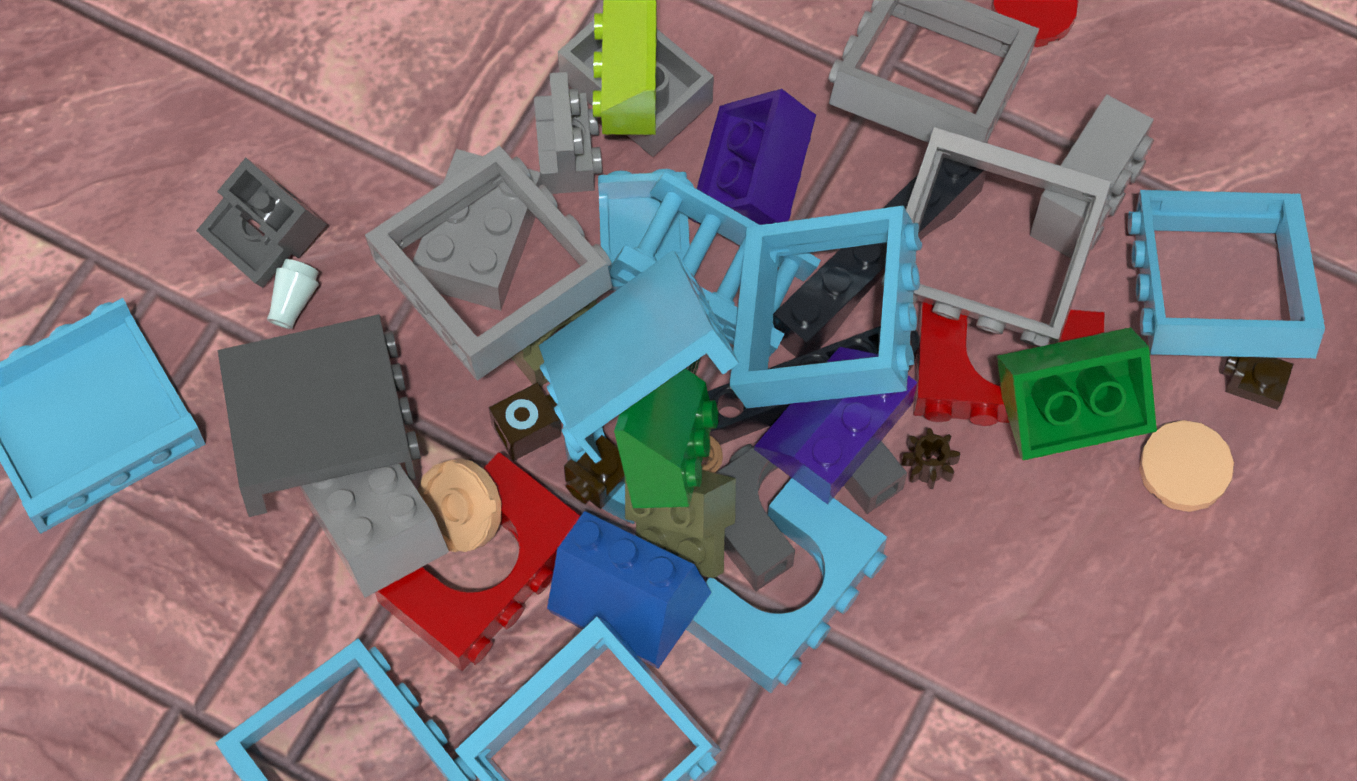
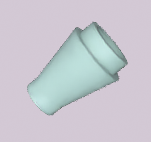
(291, 292)

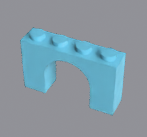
(770, 643)

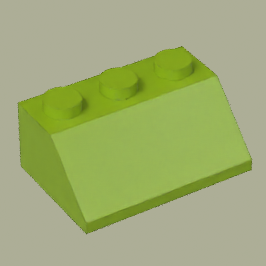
(626, 67)

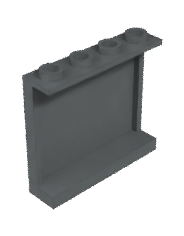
(315, 407)

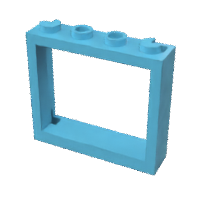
(1238, 214)
(831, 380)
(374, 666)
(554, 678)

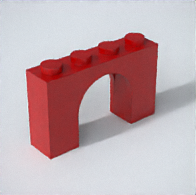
(949, 383)
(465, 622)

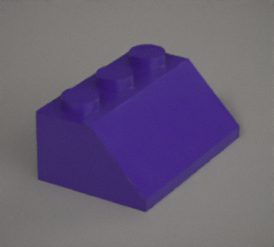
(758, 155)
(831, 438)

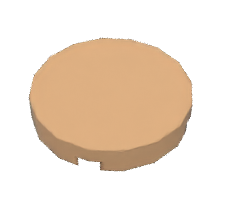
(1186, 465)
(462, 503)

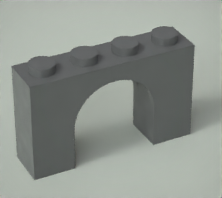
(754, 539)

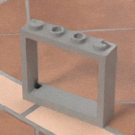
(913, 111)
(1027, 170)
(530, 321)

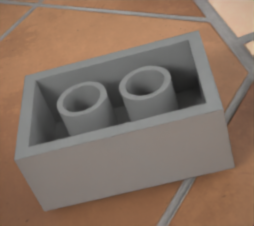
(681, 84)
(1108, 148)
(479, 246)
(376, 525)

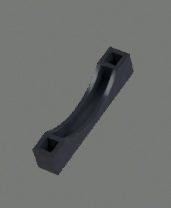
(840, 284)

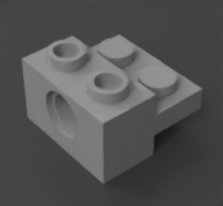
(564, 138)

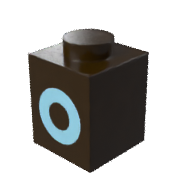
(525, 421)

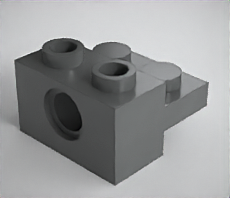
(281, 216)

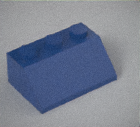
(629, 584)

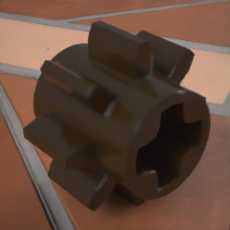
(934, 469)

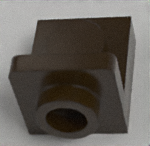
(1258, 379)
(593, 480)

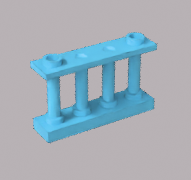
(680, 195)

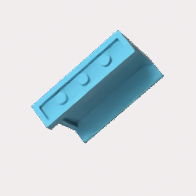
(630, 348)
(87, 415)

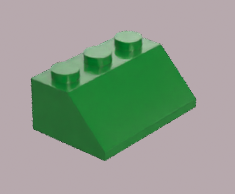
(1078, 393)
(665, 441)

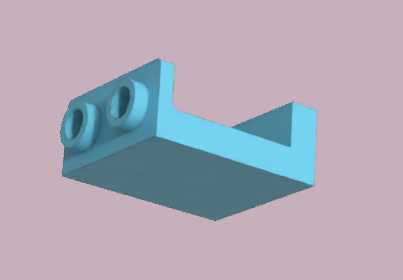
(627, 212)

